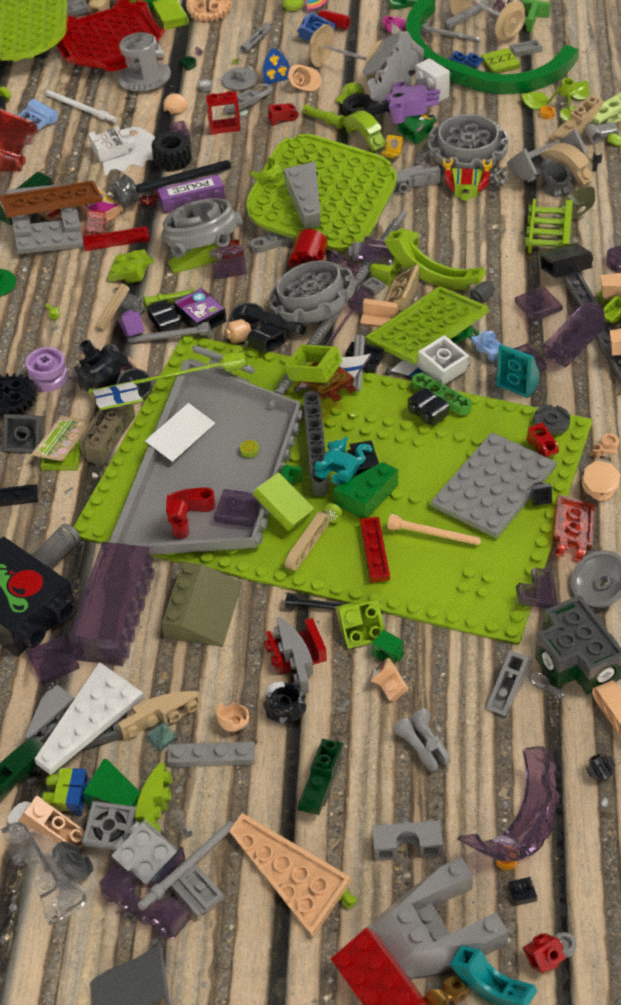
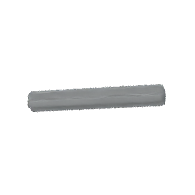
(465, 14)
(358, 351)

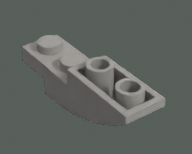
(415, 177)
(295, 652)

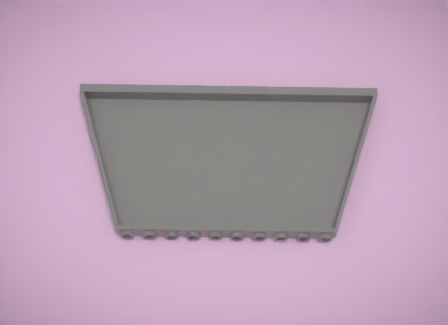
(210, 462)

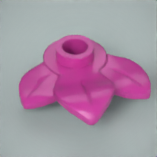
(398, 21)

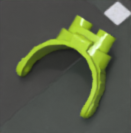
(271, 174)

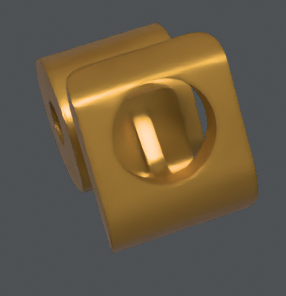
(452, 990)

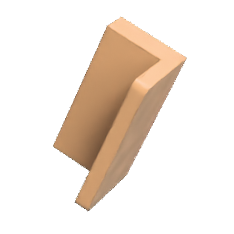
(377, 312)

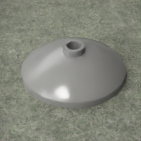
(591, 575)

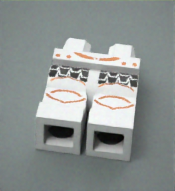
(111, 143)

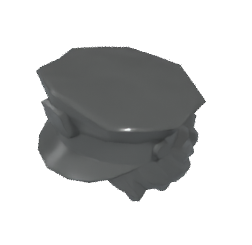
(555, 177)
(125, 191)

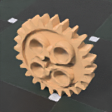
(199, 9)

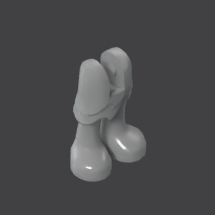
(434, 745)

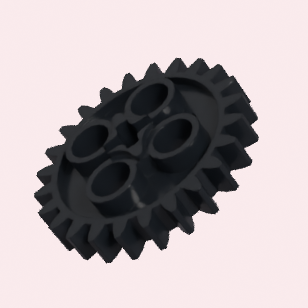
(16, 394)

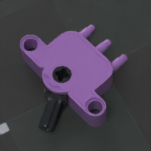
(406, 102)

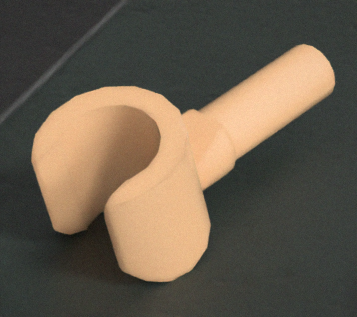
(598, 450)

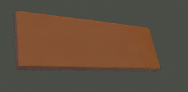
(50, 198)

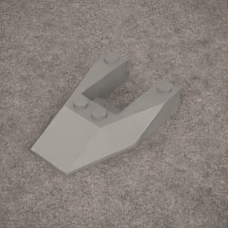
(417, 933)

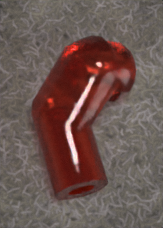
(149, 199)

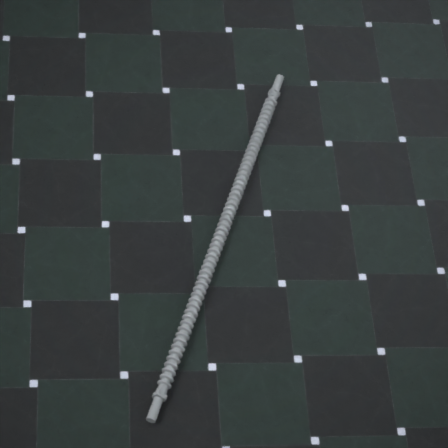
(326, 324)

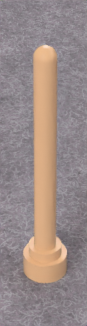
(397, 523)

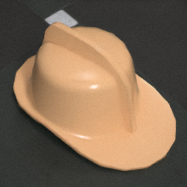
(304, 77)

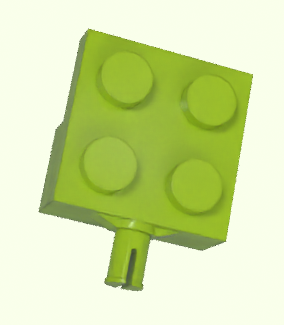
(130, 266)

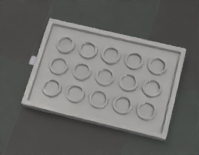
(493, 485)

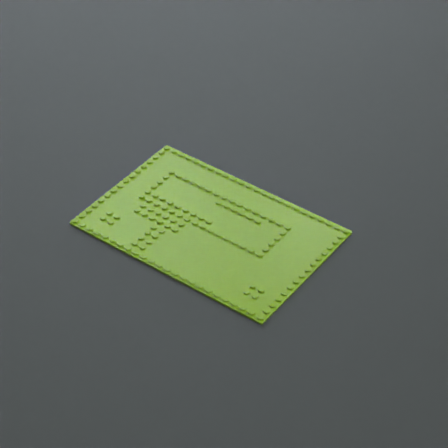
(430, 575)

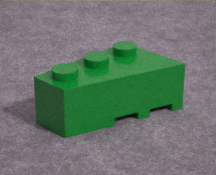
(367, 490)

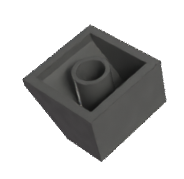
(23, 432)

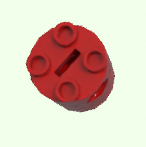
(308, 247)

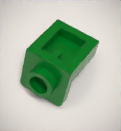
(292, 474)

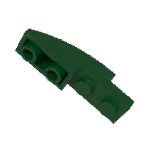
(18, 765)
(321, 777)

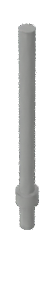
(158, 890)

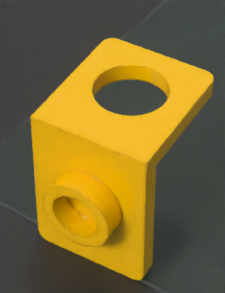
(393, 152)

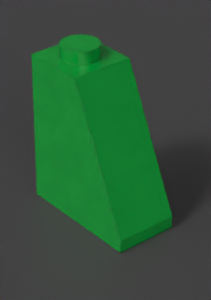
(110, 786)

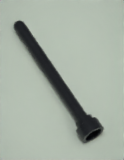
(294, 601)

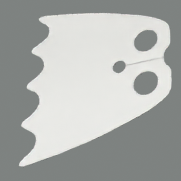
(136, 155)

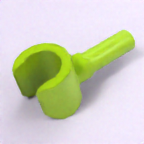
(53, 313)

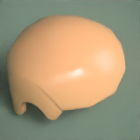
(175, 103)
(232, 717)

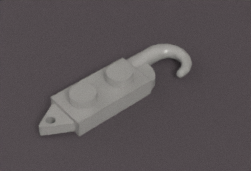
(249, 98)

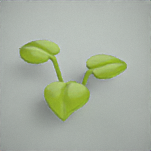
(568, 89)

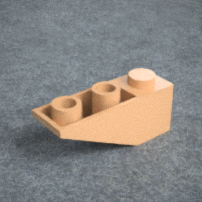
(52, 823)

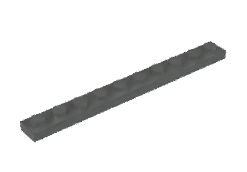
(581, 293)

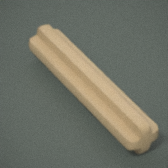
(112, 306)

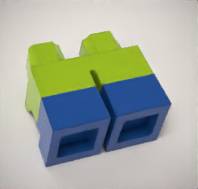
(68, 790)

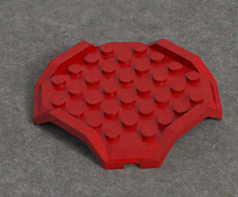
(96, 37)

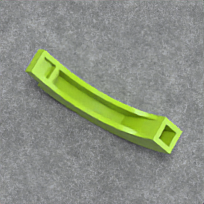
(430, 271)

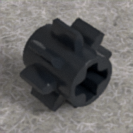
(600, 766)

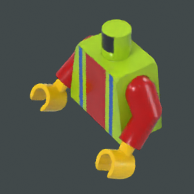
(466, 182)

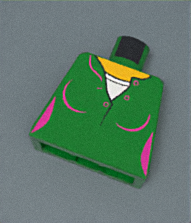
(417, 127)

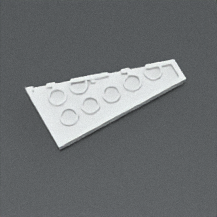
(94, 709)

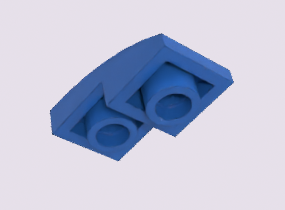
(471, 60)

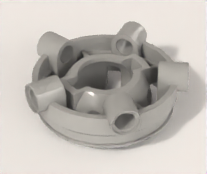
(199, 225)

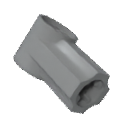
(597, 133)

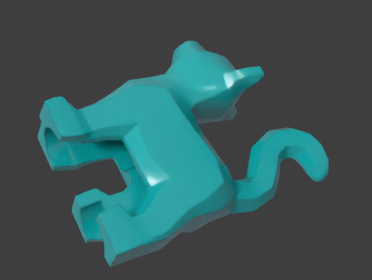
(340, 462)

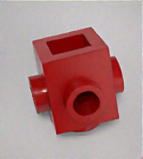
(544, 952)

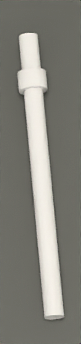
(103, 115)

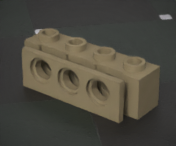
(106, 434)

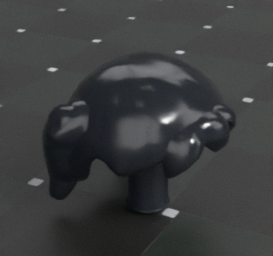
(98, 366)

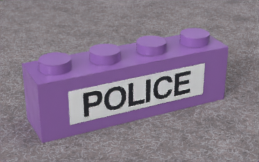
(187, 192)

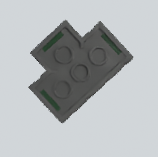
(577, 646)

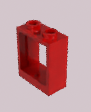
(223, 125)

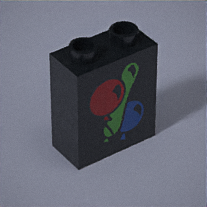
(30, 598)

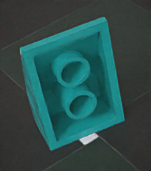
(516, 371)

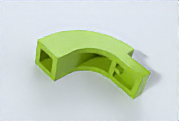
(367, 126)

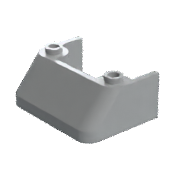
(527, 164)

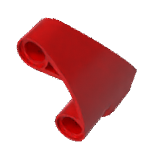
(186, 500)

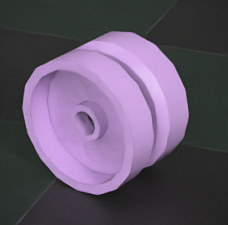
(47, 369)

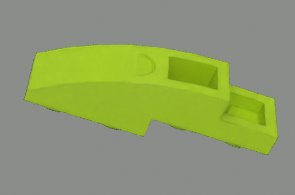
(154, 796)

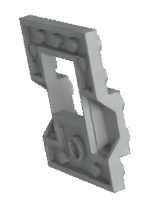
(47, 235)

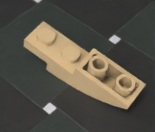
(580, 117)
(164, 708)

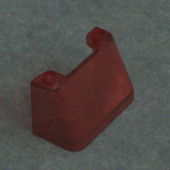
(13, 136)

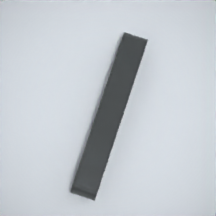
(315, 440)

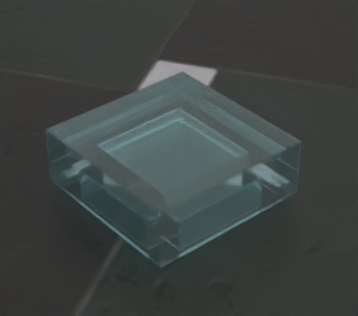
(162, 736)

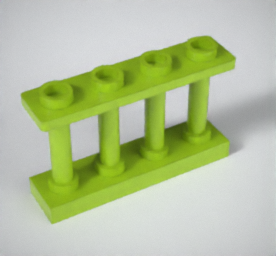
(565, 222)

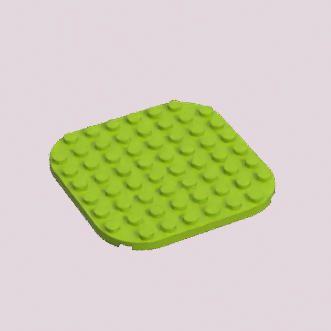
(351, 190)

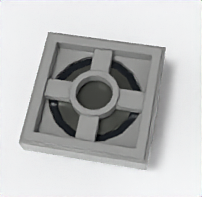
(106, 825)

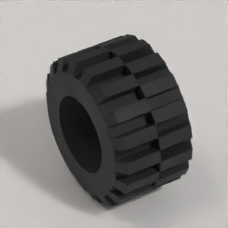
(171, 151)

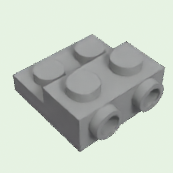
(143, 851)

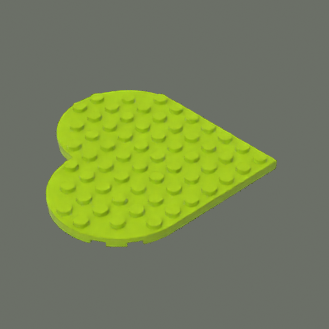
(30, 27)

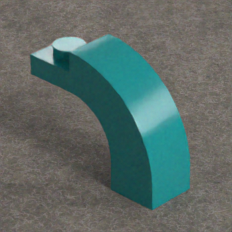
(488, 982)

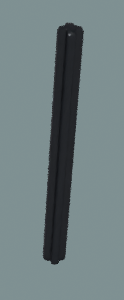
(183, 176)

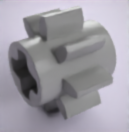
(502, 174)
(354, 250)

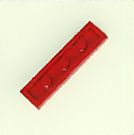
(115, 238)
(374, 549)

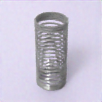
(61, 534)

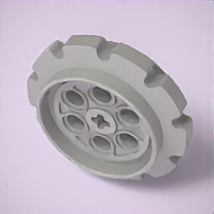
(468, 141)
(312, 292)

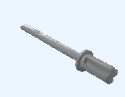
(425, 28)

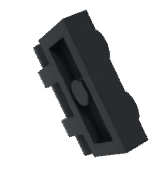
(376, 356)

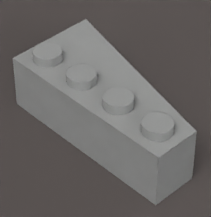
(303, 190)

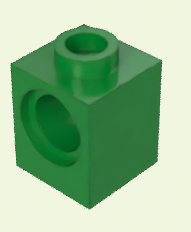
(388, 646)

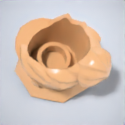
(600, 480)

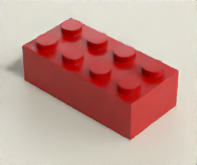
(375, 972)

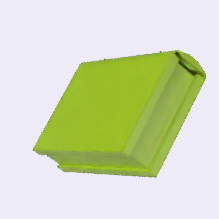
(170, 13)
(283, 501)

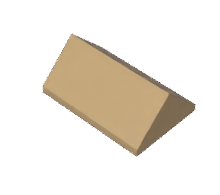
(403, 288)

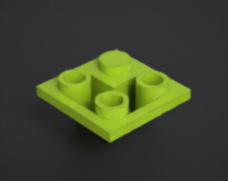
(360, 622)

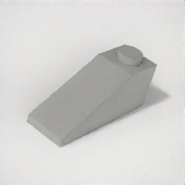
(509, 682)
(49, 713)

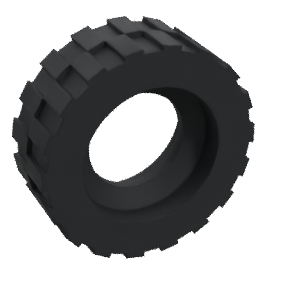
(357, 100)

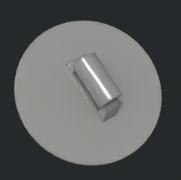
(239, 78)

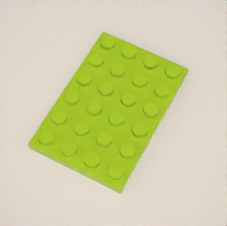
(425, 321)

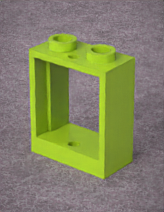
(327, 356)

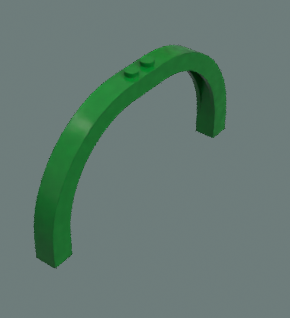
(486, 81)

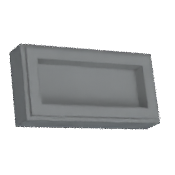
(526, 48)

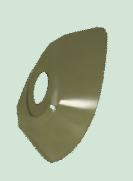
(584, 197)

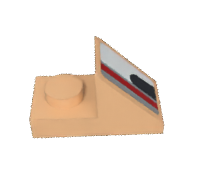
(390, 680)

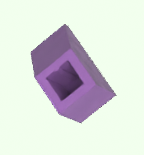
(131, 323)

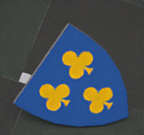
(275, 67)

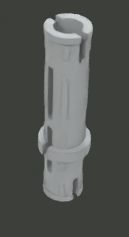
(252, 41)

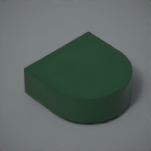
(188, 62)

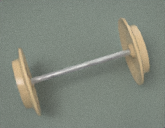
(508, 21)
(322, 45)

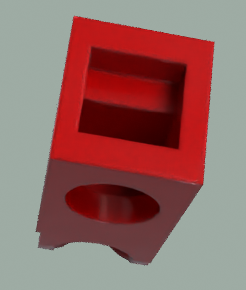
(282, 112)
(543, 440)

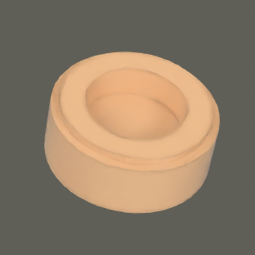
(610, 441)

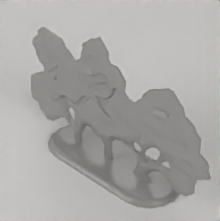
(397, 65)

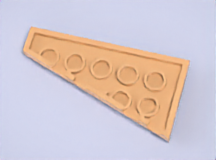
(299, 877)

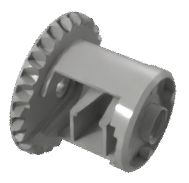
(142, 68)

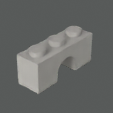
(423, 835)

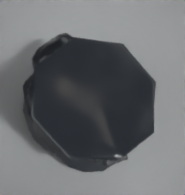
(284, 702)

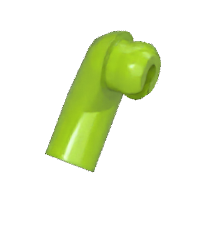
(614, 139)

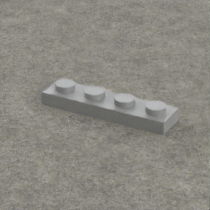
(211, 754)

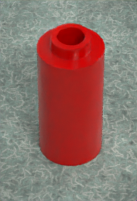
(341, 20)

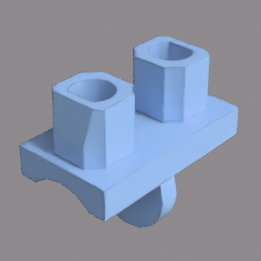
(487, 344)

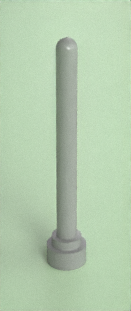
(203, 329)

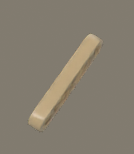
(307, 541)

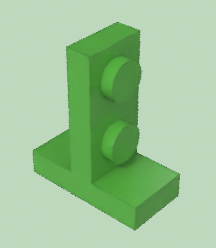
(533, 10)

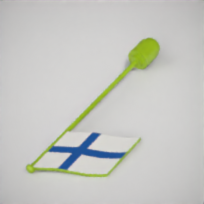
(128, 393)

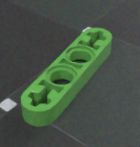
(459, 403)

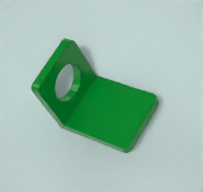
(464, 334)

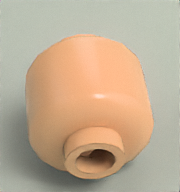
(237, 331)

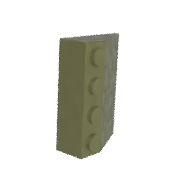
(201, 605)

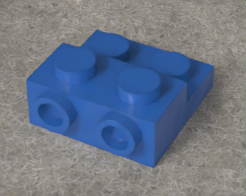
(311, 24)

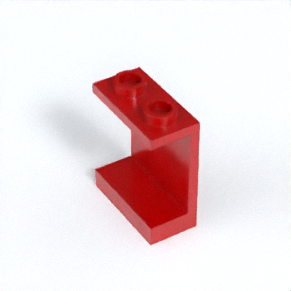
(312, 640)

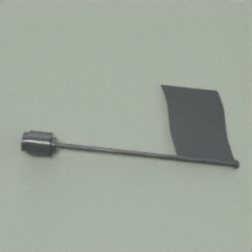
(134, 982)

